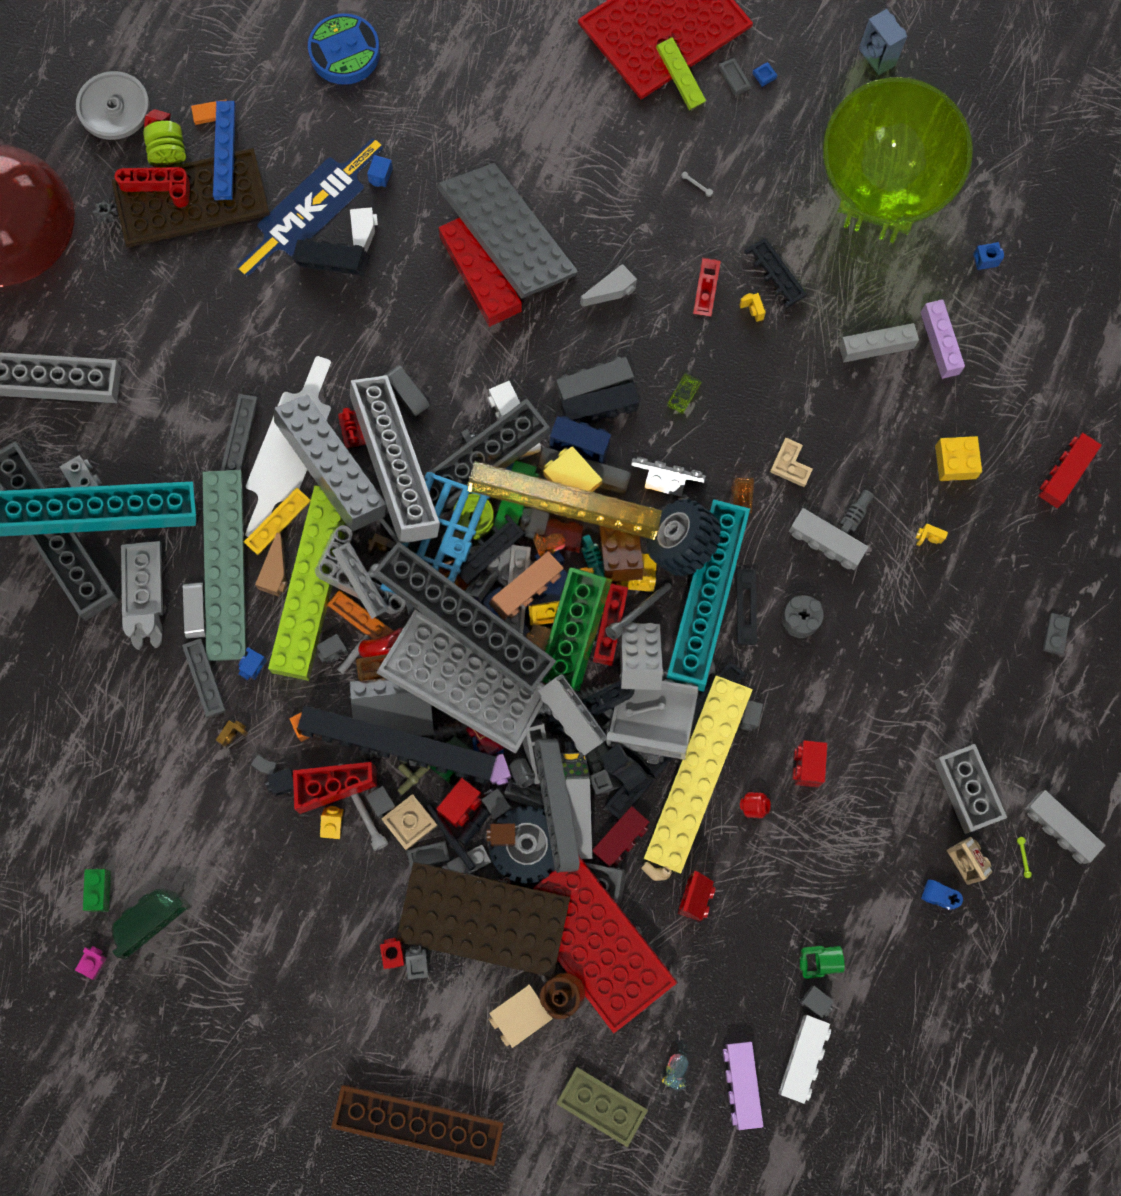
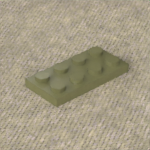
(602, 1106)

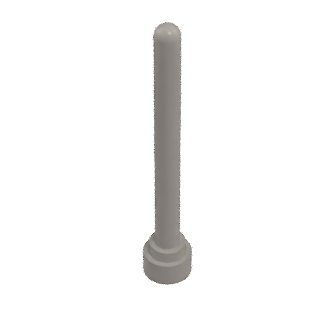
(377, 839)

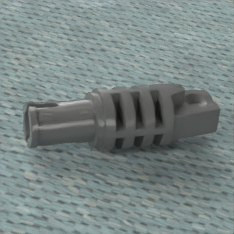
(856, 512)

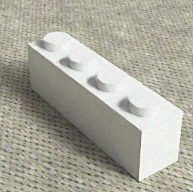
(504, 400)
(804, 1059)

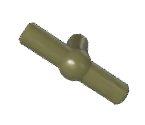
(413, 778)

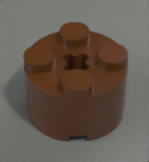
(554, 1003)

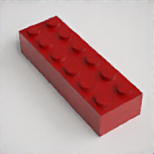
(481, 275)

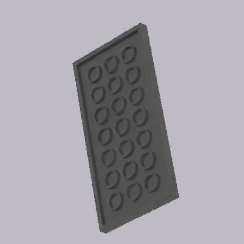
(507, 230)

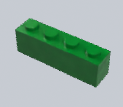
(512, 509)

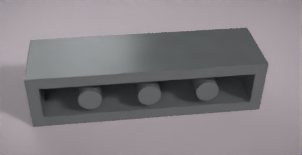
(595, 379)

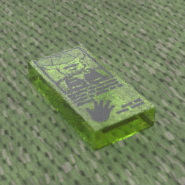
(684, 393)

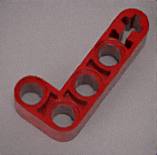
(130, 181)

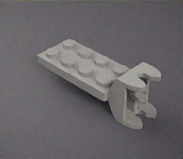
(142, 592)

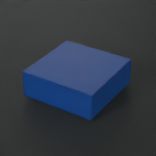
(764, 74)

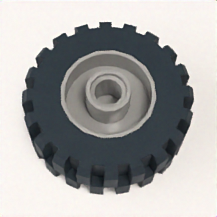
(684, 537)
(532, 855)

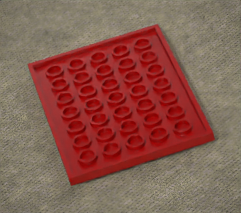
(633, 28)

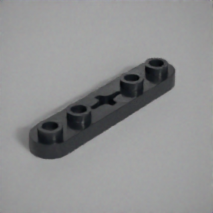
(606, 698)

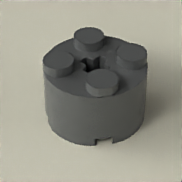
(793, 621)

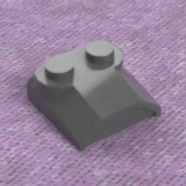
(611, 879)

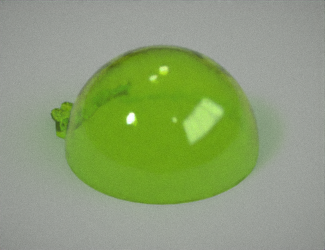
(896, 153)

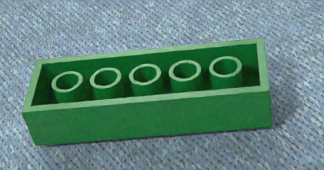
(576, 625)

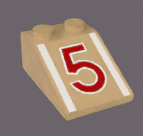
(970, 861)

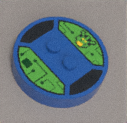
(344, 48)

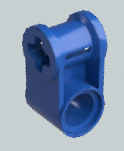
(938, 895)

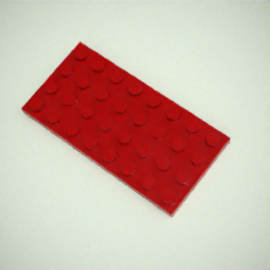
(606, 950)

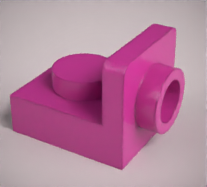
(91, 962)

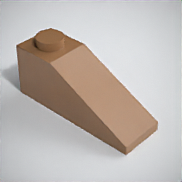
(273, 573)

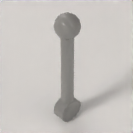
(709, 192)
(629, 713)

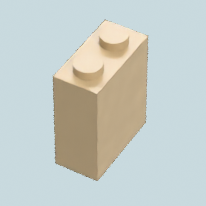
(519, 1016)

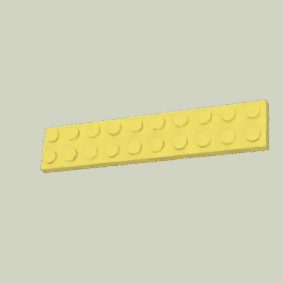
(698, 774)

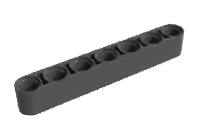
(556, 805)

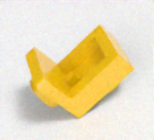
(331, 822)

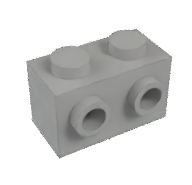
(78, 473)

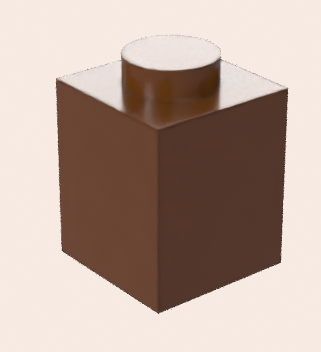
(501, 834)

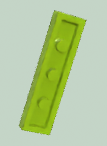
(680, 73)

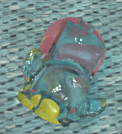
(675, 1070)

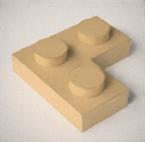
(786, 464)

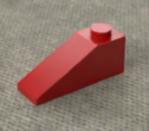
(706, 286)

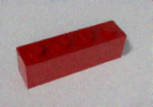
(1069, 470)
(612, 613)

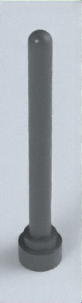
(615, 629)

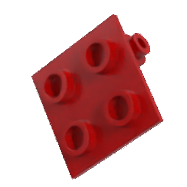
(351, 429)

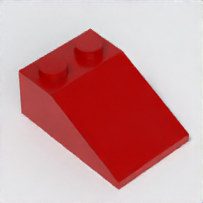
(696, 896)

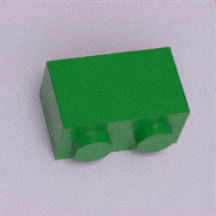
(96, 890)

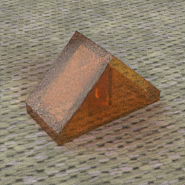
(743, 492)

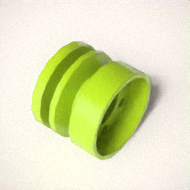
(164, 144)
(486, 519)

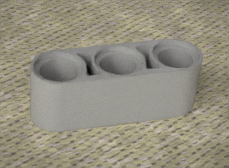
(194, 610)

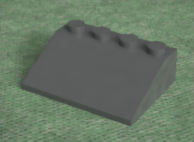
(391, 707)

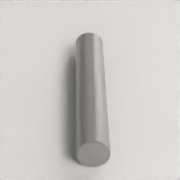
(351, 657)

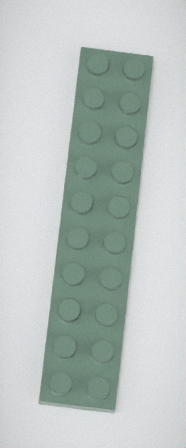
(224, 565)

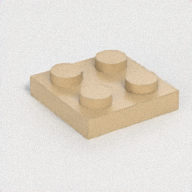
(409, 822)

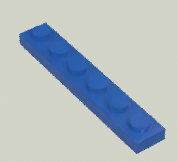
(224, 150)

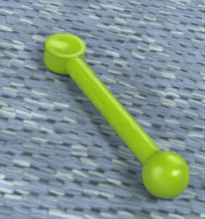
(1021, 841)

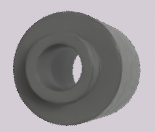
(521, 772)

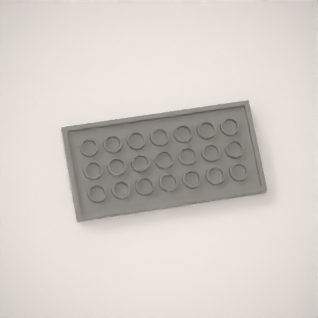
(459, 682)

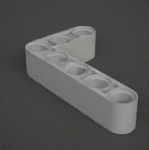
(335, 570)

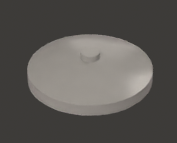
(112, 105)

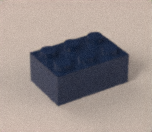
(587, 441)

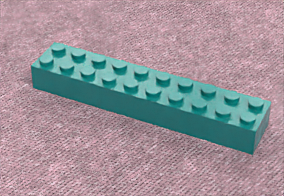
(96, 508)
(708, 600)

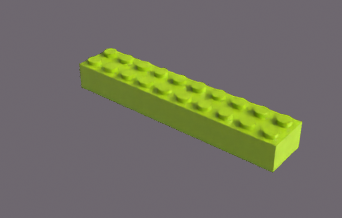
(306, 595)

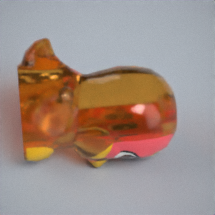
(551, 543)

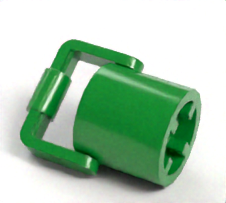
(828, 961)

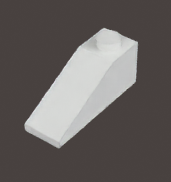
(363, 226)

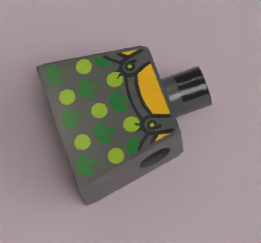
(574, 763)

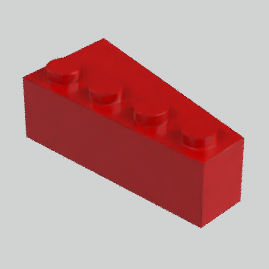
(329, 784)

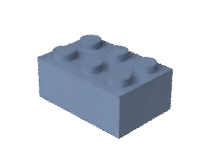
(882, 41)

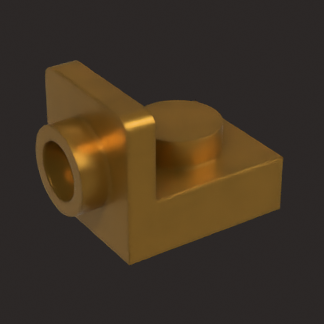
(227, 734)

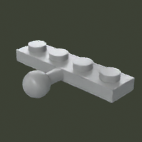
(361, 579)

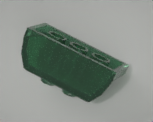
(146, 920)

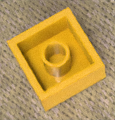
(958, 458)

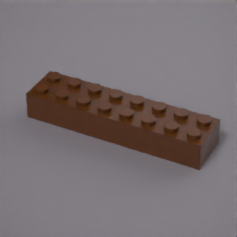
(417, 1124)

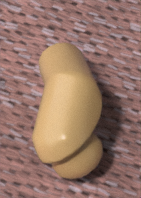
(657, 874)

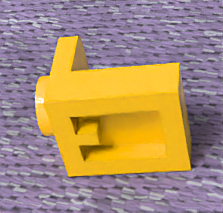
(755, 305)
(933, 534)

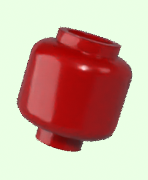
(755, 805)

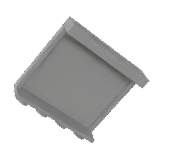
(658, 730)

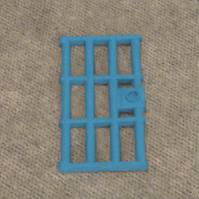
(450, 545)

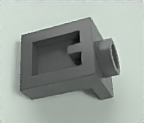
(416, 962)

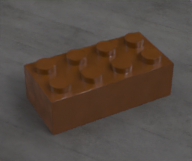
(620, 555)

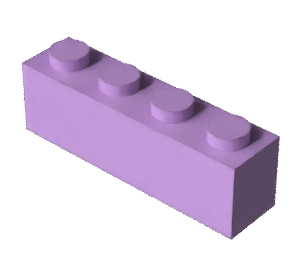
(942, 339)
(744, 1086)

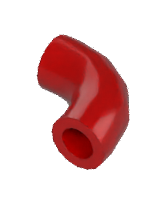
(378, 646)

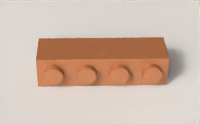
(526, 585)

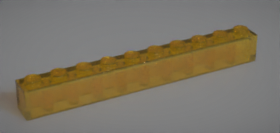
(564, 500)

